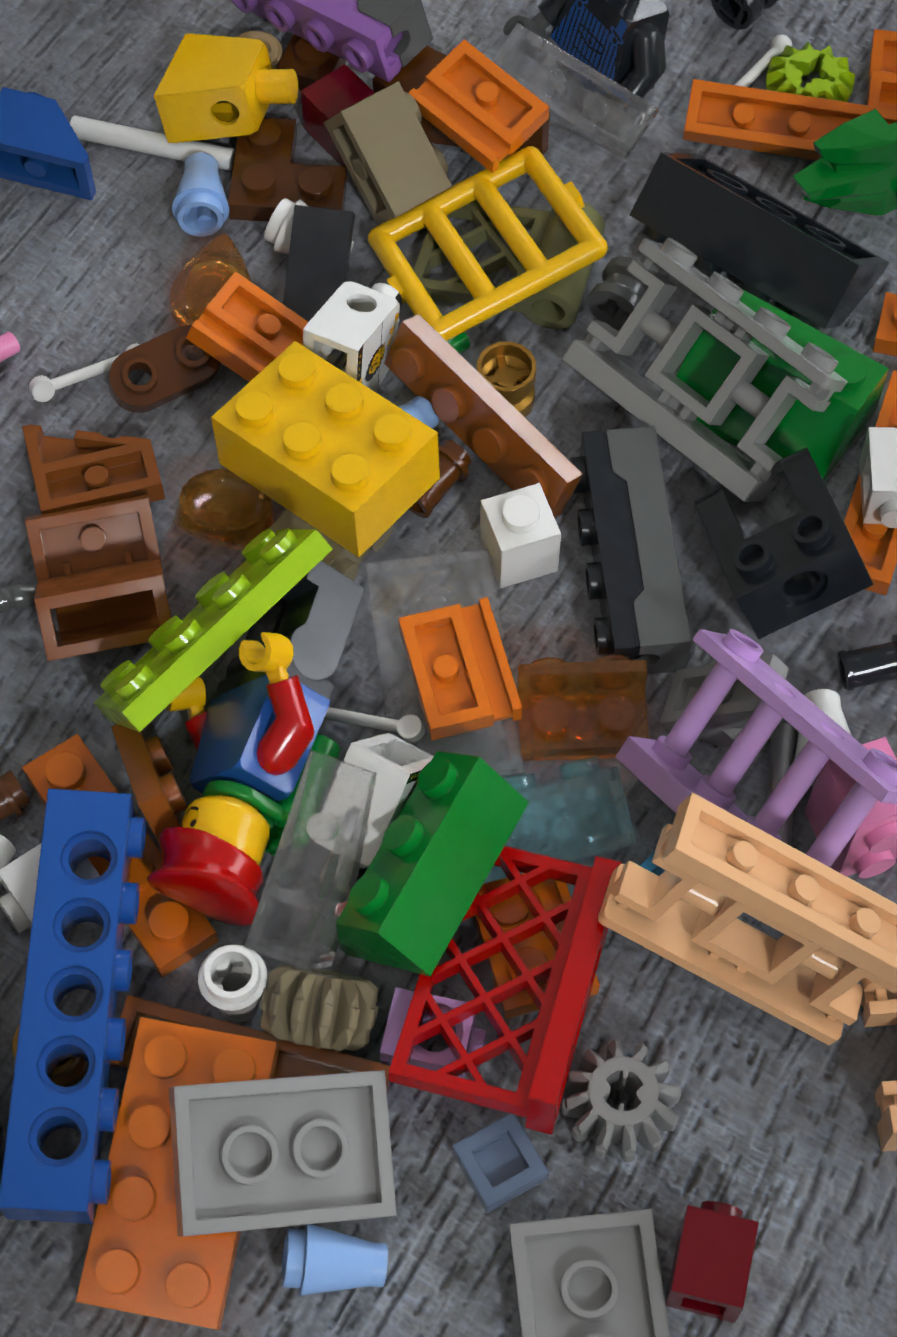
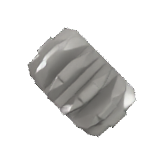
(620, 1127)

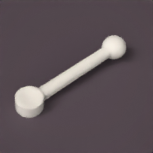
(777, 47)
(44, 388)
(408, 727)

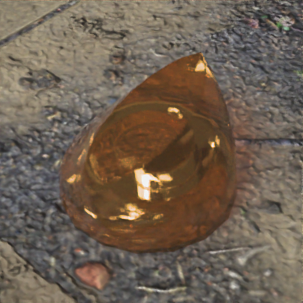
(203, 278)
(223, 509)

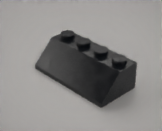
(756, 239)

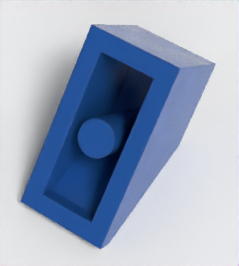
(41, 145)

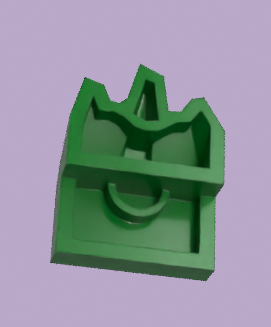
(854, 167)

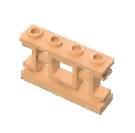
(729, 867)

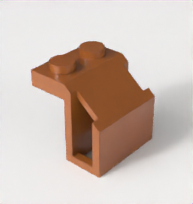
(100, 576)

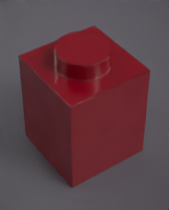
(326, 99)
(712, 1261)

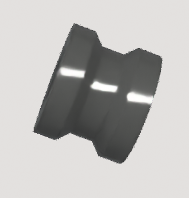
(618, 293)

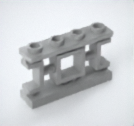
(679, 405)

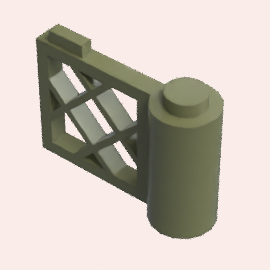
(551, 307)

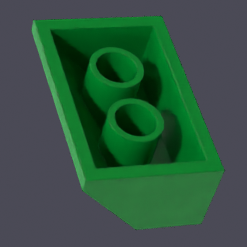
(823, 433)
(430, 864)

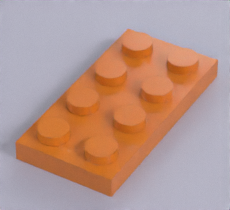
(134, 1246)

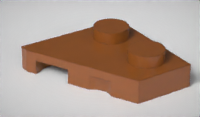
(90, 469)
(145, 765)

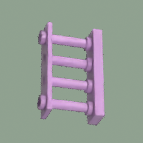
(666, 767)

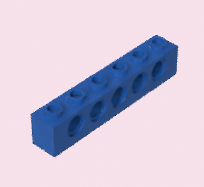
(74, 829)

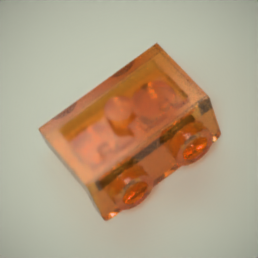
(580, 707)

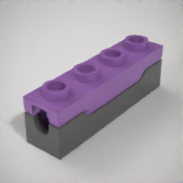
(365, 33)

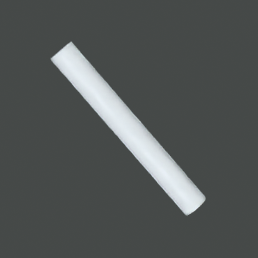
(147, 141)

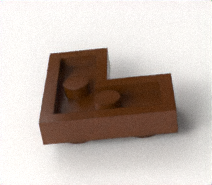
(267, 174)

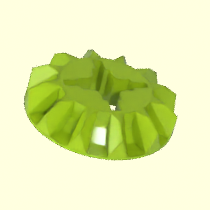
(787, 71)

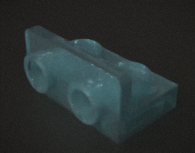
(573, 813)

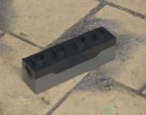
(631, 549)

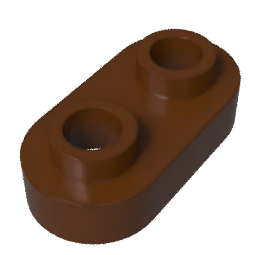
(168, 369)

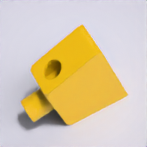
(220, 88)

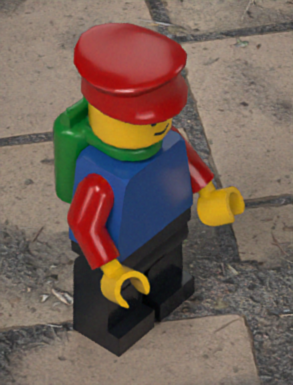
(255, 747)

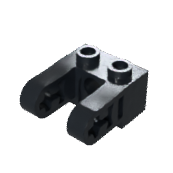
(793, 564)

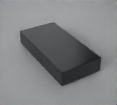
(317, 257)

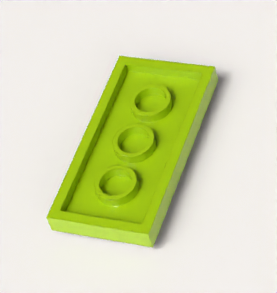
(224, 613)

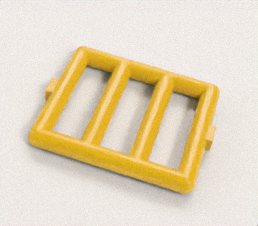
(483, 187)

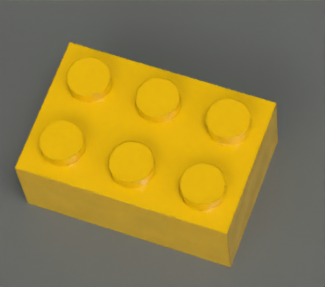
(327, 448)

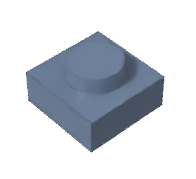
(500, 1162)

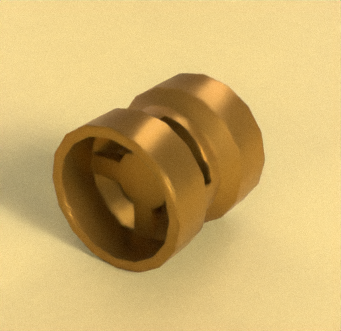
(511, 372)

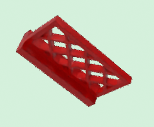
(560, 1007)

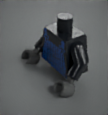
(608, 35)

